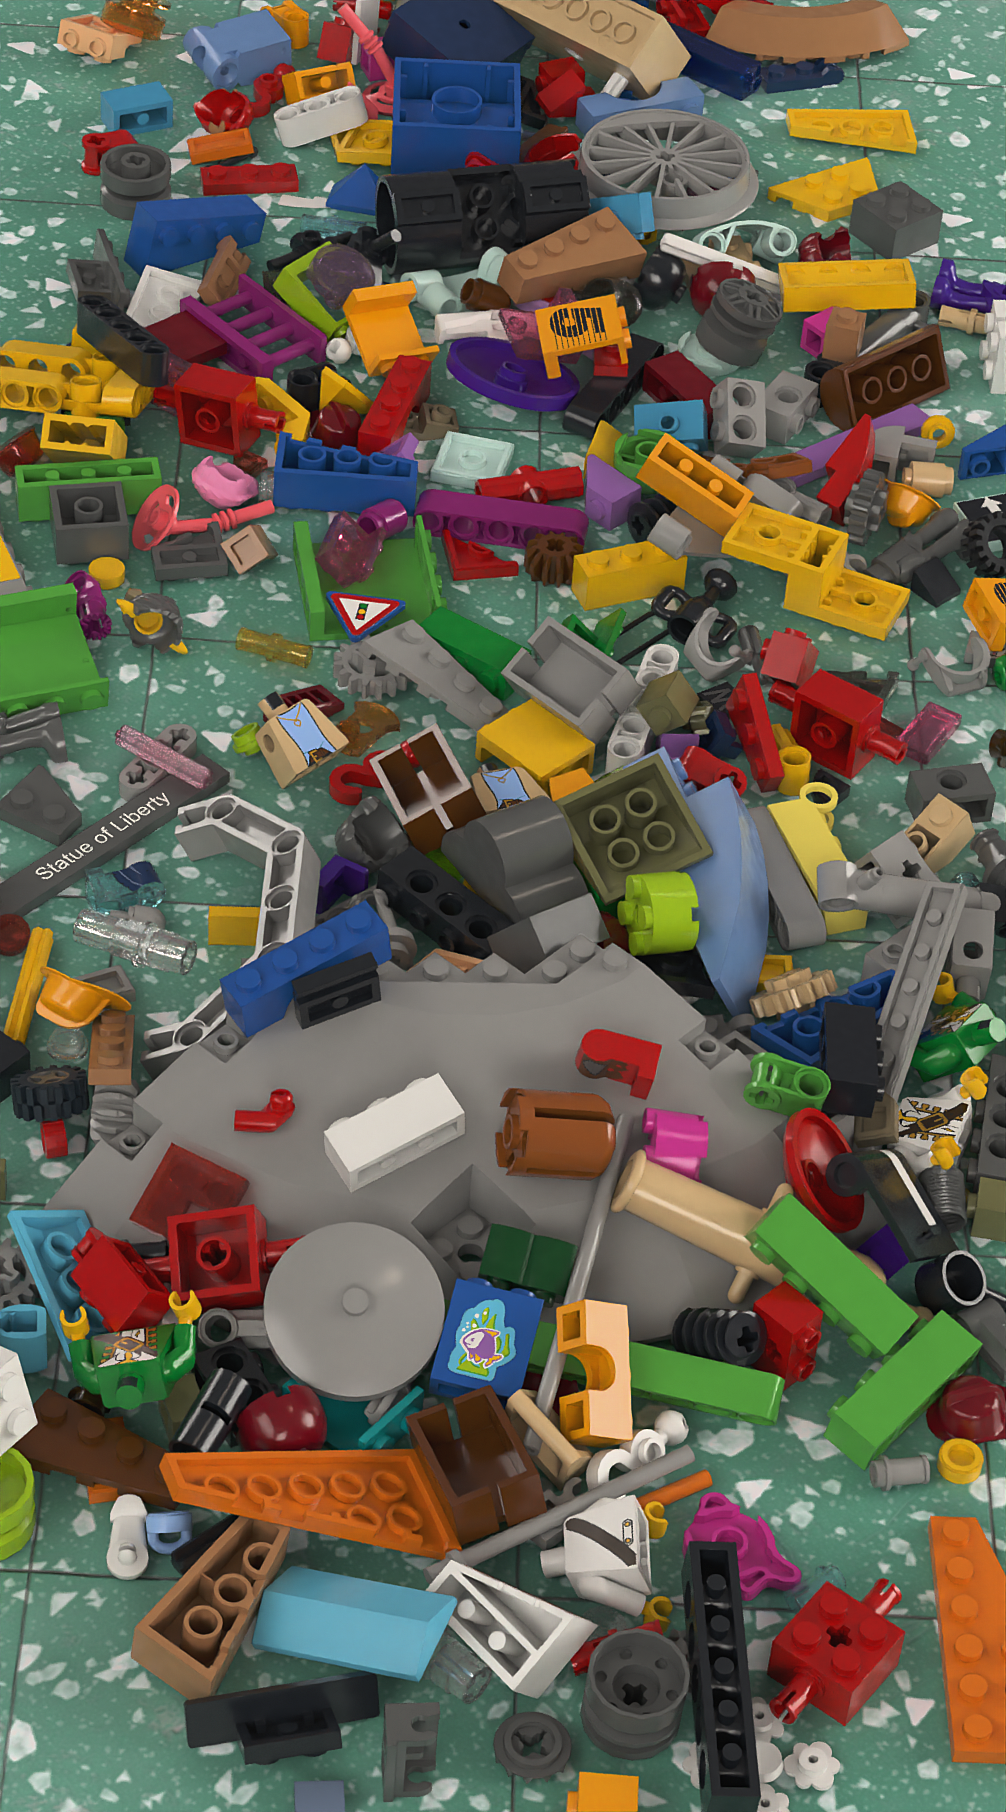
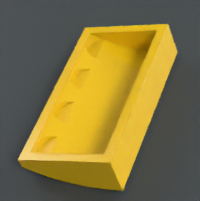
(847, 284)

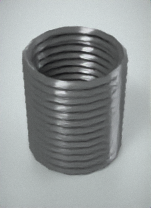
(946, 1194)

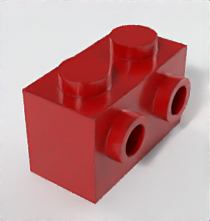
(788, 657)

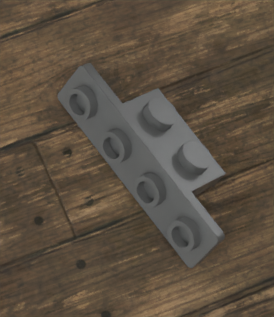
(99, 275)

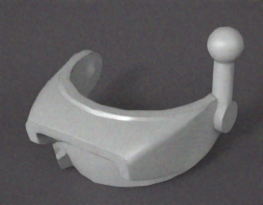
(699, 655)
(956, 682)

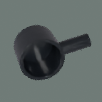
(953, 1283)

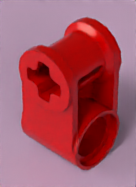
(98, 144)
(707, 769)

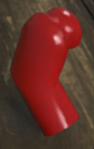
(270, 1117)

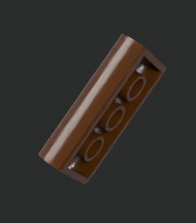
(886, 378)

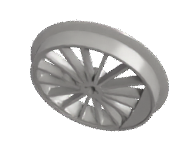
(702, 157)

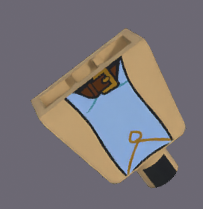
(296, 738)
(503, 787)

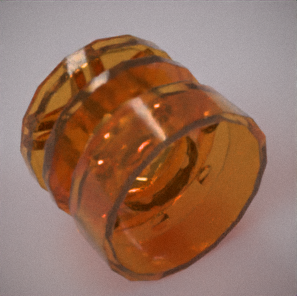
(136, 17)

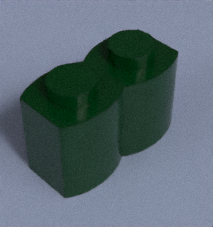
(528, 1263)

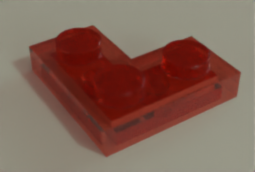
(184, 1181)

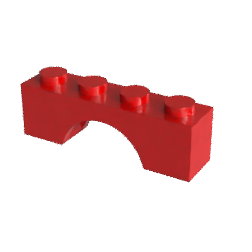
(401, 393)

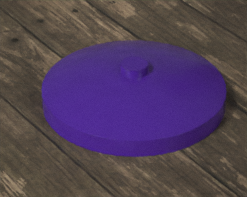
(496, 373)

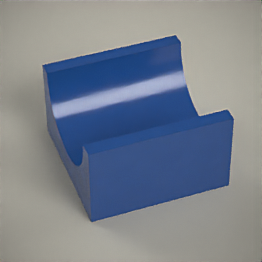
(453, 110)

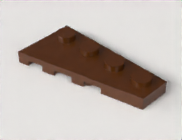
(93, 1450)

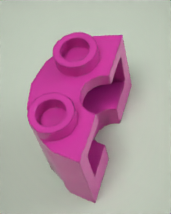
(676, 1140)

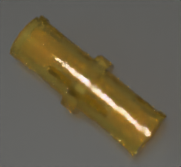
(295, 652)

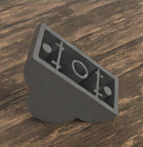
(518, 858)

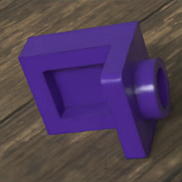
(340, 878)

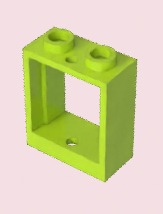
(291, 288)

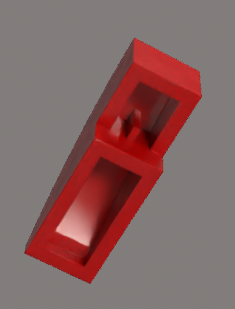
(847, 467)

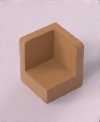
(249, 548)

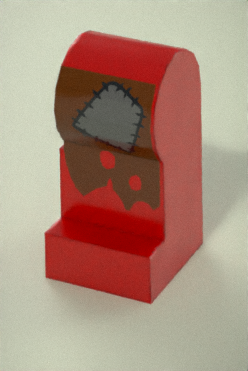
(619, 1059)

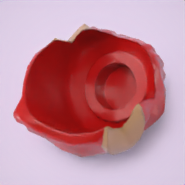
(224, 111)

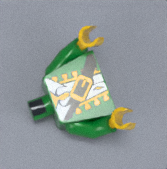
(957, 1034)
(134, 1363)

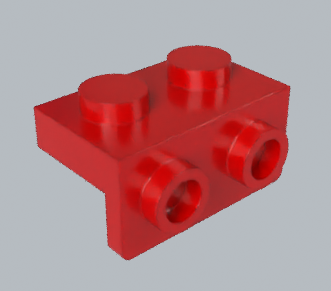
(684, 15)

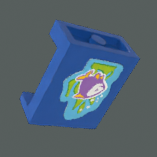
(485, 1340)

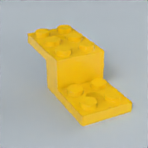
(816, 571)

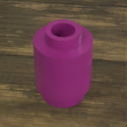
(388, 514)

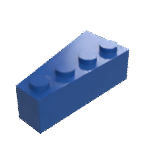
(188, 229)
(339, 479)
(798, 1033)

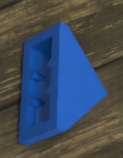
(355, 192)

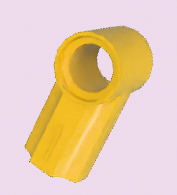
(794, 760)

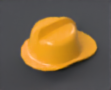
(908, 505)
(74, 1002)

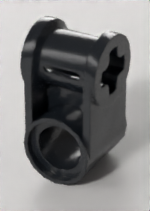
(305, 385)

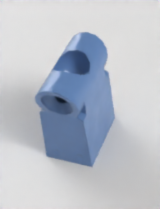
(239, 49)

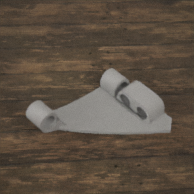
(688, 536)

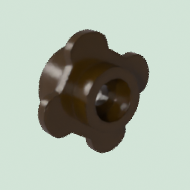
(997, 747)

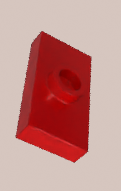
(608, 362)

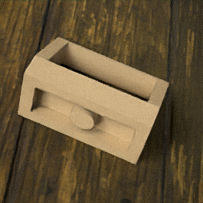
(557, 1457)

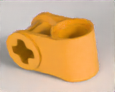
(293, 21)

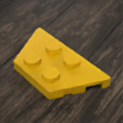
(365, 144)
(828, 192)

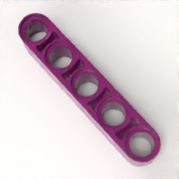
(496, 519)

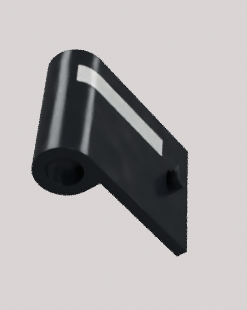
(898, 1197)

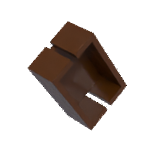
(433, 799)
(484, 1473)

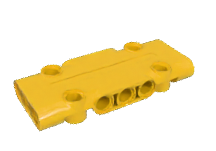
(93, 392)

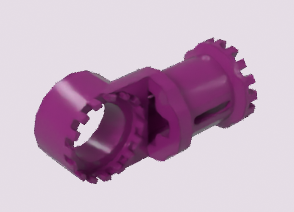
(92, 600)

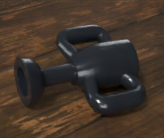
(718, 586)

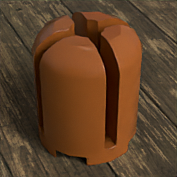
(555, 1134)

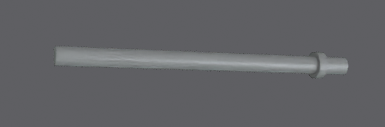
(557, 1516)

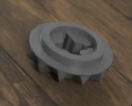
(530, 1729)

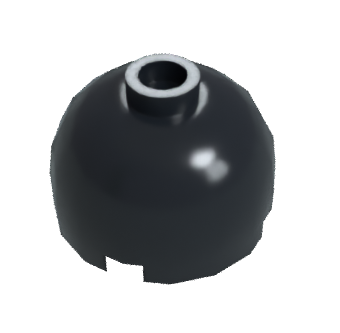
(661, 280)

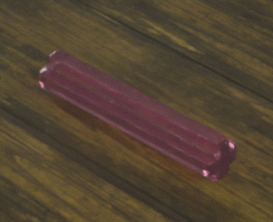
(163, 757)

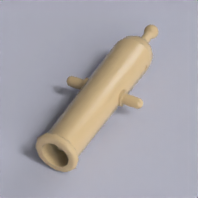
(708, 1221)

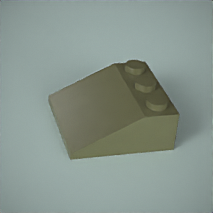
(631, 827)

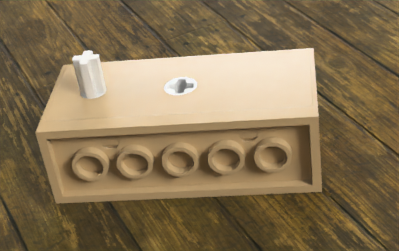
(607, 38)

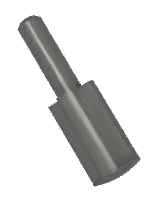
(750, 638)

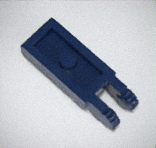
(800, 76)

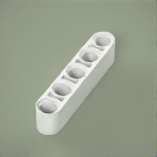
(632, 734)

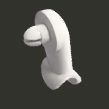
(128, 1548)

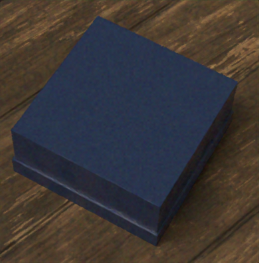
(455, 32)

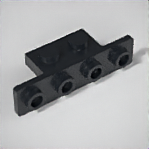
(284, 1717)

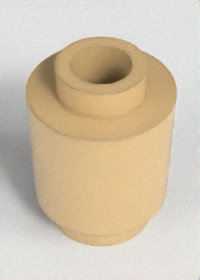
(929, 478)

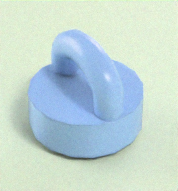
(166, 1523)

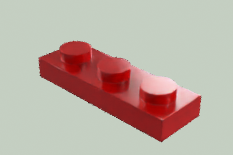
(249, 179)

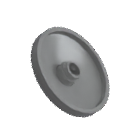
(353, 1311)

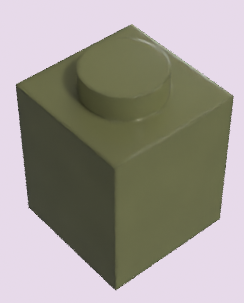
(667, 702)
(988, 1210)

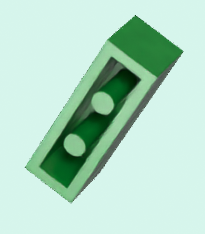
(474, 648)

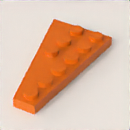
(345, 1494)
(971, 1637)

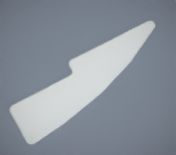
(293, 201)

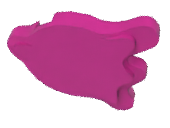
(756, 1549)

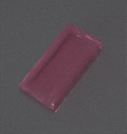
(929, 732)

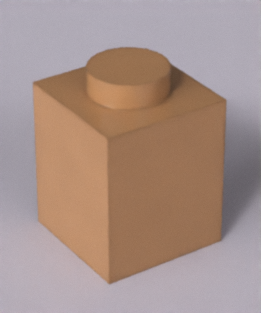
(844, 334)

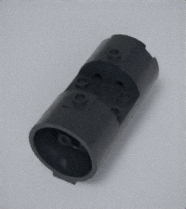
(462, 212)

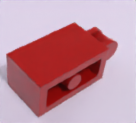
(118, 1283)

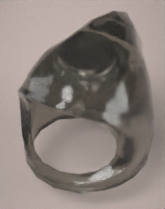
(625, 295)

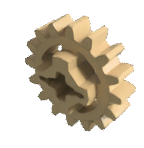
(792, 990)

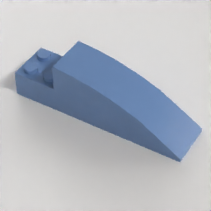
(728, 887)

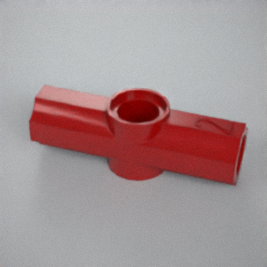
(534, 486)

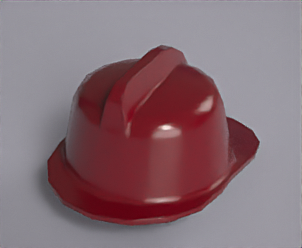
(335, 425)
(969, 1410)

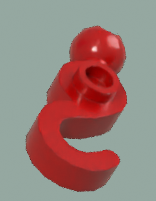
(269, 89)
(360, 775)

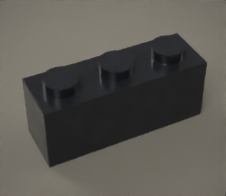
(851, 1059)

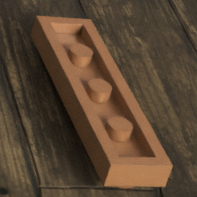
(111, 1049)

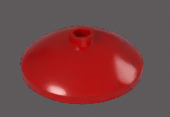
(808, 1147)

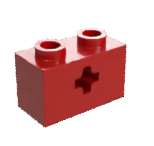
(792, 1334)

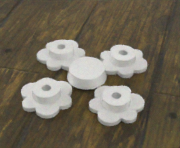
(807, 1764)

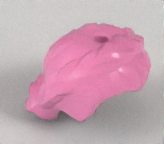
(223, 484)

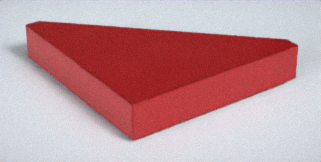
(474, 561)

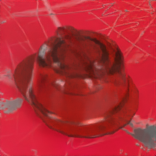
(20, 450)

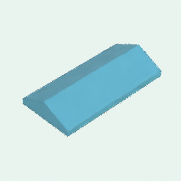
(47, 1244)
(352, 1622)

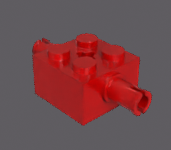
(218, 409)
(837, 723)
(200, 1241)
(835, 1652)

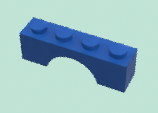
(263, 988)

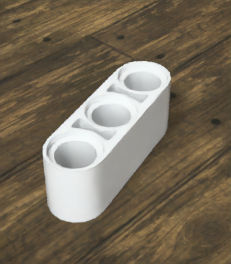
(321, 116)

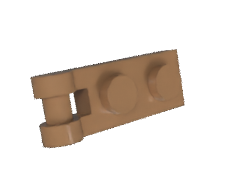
(223, 273)

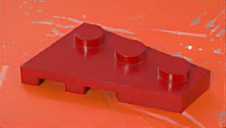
(755, 733)

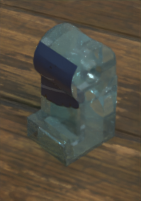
(123, 888)

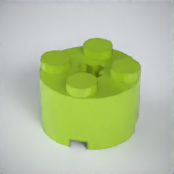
(659, 913)

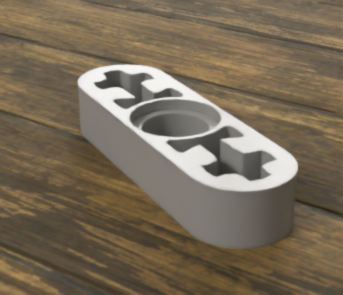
(139, 770)

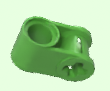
(785, 1085)

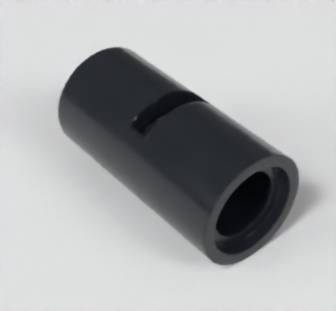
(212, 1413)

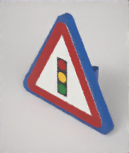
(362, 613)

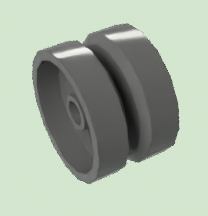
(133, 175)

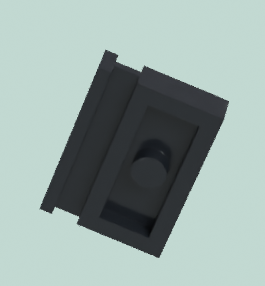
(336, 990)

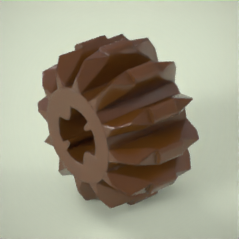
(551, 558)

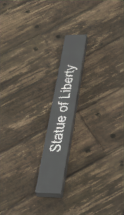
(104, 840)

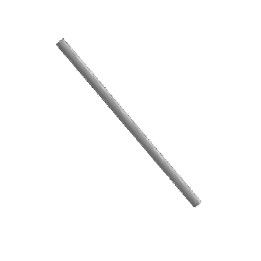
(581, 1272)

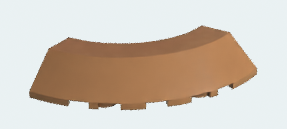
(808, 32)

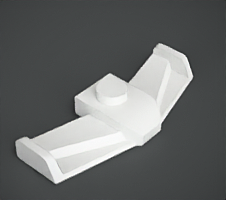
(468, 324)

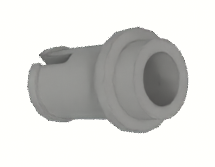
(899, 1471)

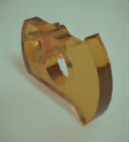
(368, 714)

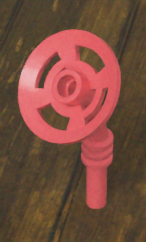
(385, 91)
(163, 520)

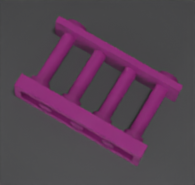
(245, 354)

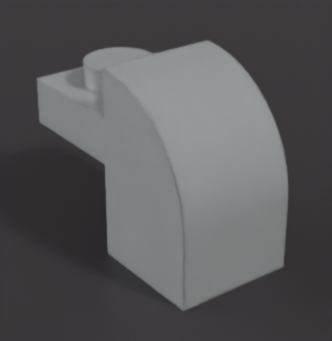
(897, 450)

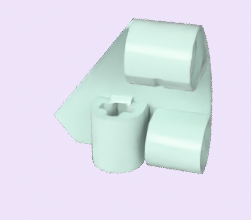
(768, 238)
(441, 293)

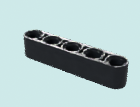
(123, 341)
(606, 395)

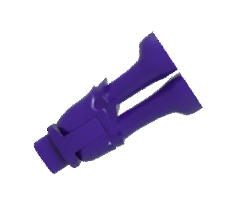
(961, 294)

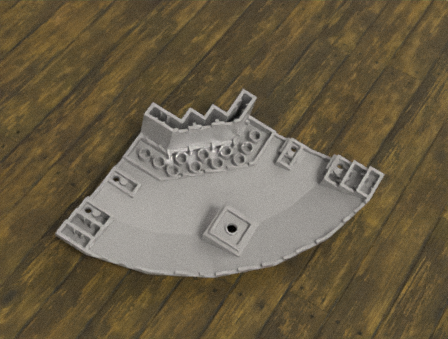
(481, 1037)

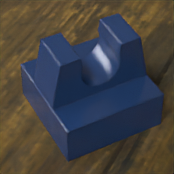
(721, 737)

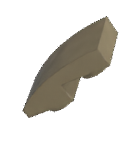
(432, 422)

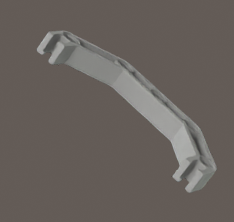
(285, 907)

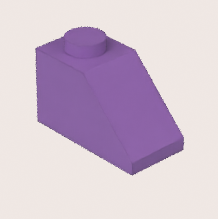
(608, 493)

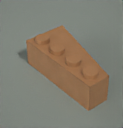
(572, 258)
(208, 1612)

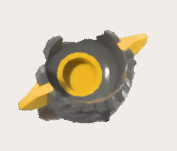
(152, 620)

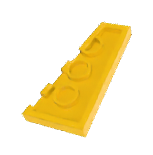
(857, 127)

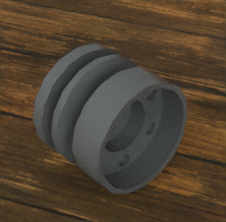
(739, 322)
(634, 1694)

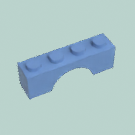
(674, 94)

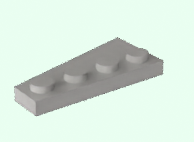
(438, 675)

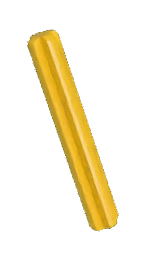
(28, 984)

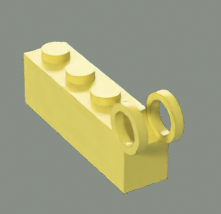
(812, 843)

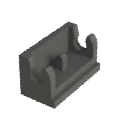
(408, 1747)

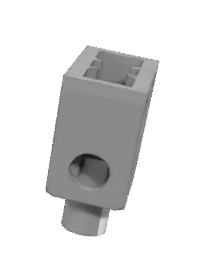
(971, 968)

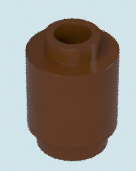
(483, 295)

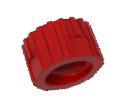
(54, 1138)

